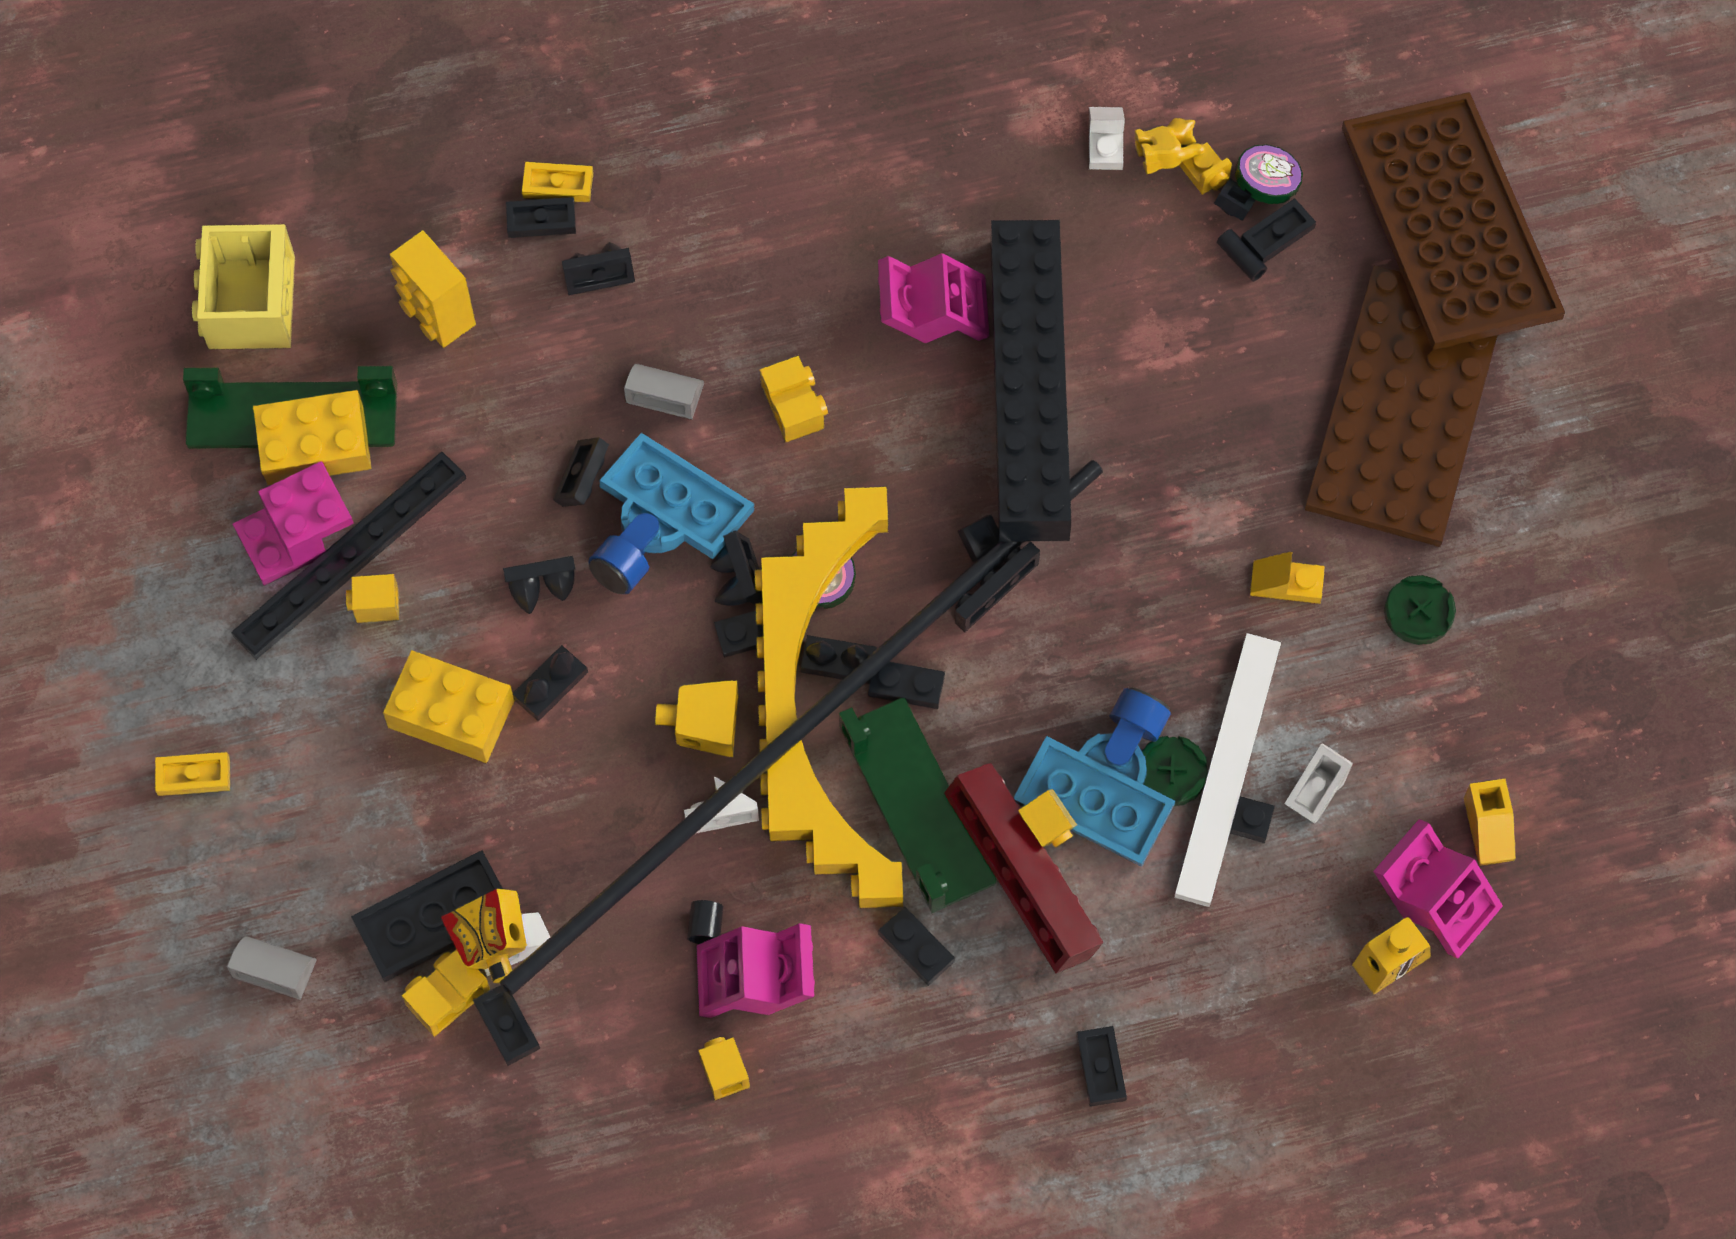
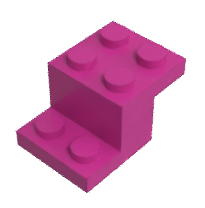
(933, 298)
(292, 523)
(1438, 888)
(755, 970)

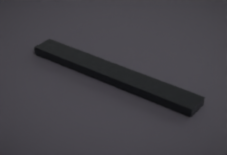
(348, 555)

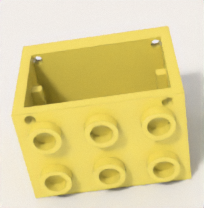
(244, 286)

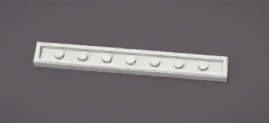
(1227, 770)

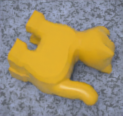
(1163, 145)

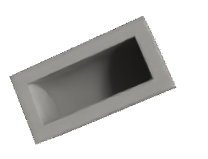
(663, 391)
(271, 967)

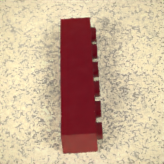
(1023, 868)

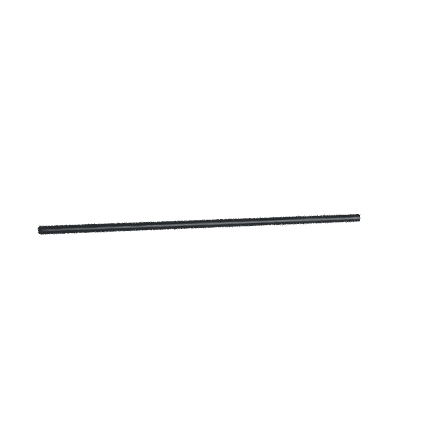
(771, 753)

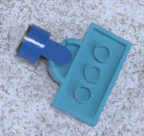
(662, 508)
(1106, 779)

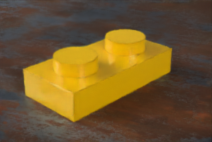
(557, 181)
(192, 774)

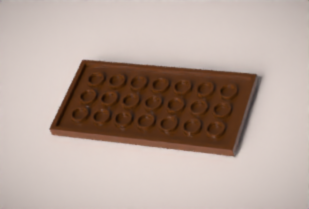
(1452, 221)
(1399, 420)

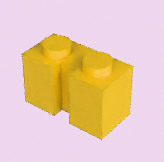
(792, 399)
(445, 992)

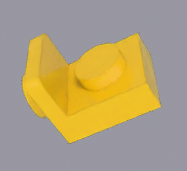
(1207, 170)

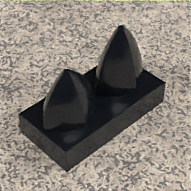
(598, 271)
(739, 558)
(525, 581)
(833, 657)
(550, 683)

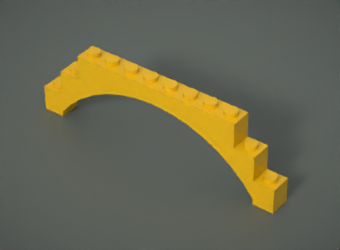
(795, 798)

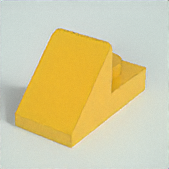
(1287, 580)

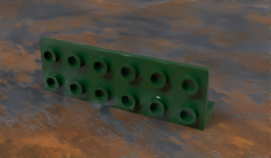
(224, 413)
(914, 805)

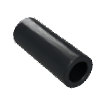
(1242, 255)

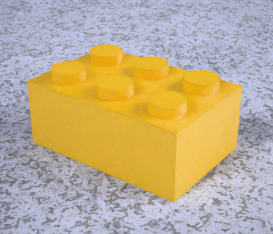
(432, 289)
(312, 431)
(449, 706)

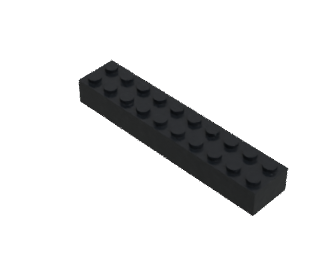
(1030, 381)

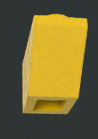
(1491, 821)

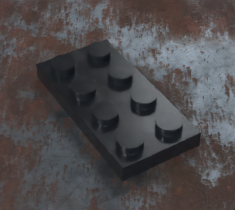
(409, 924)

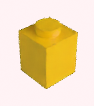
(373, 598)
(1048, 819)
(723, 1067)

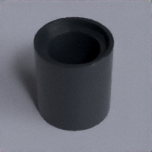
(704, 921)

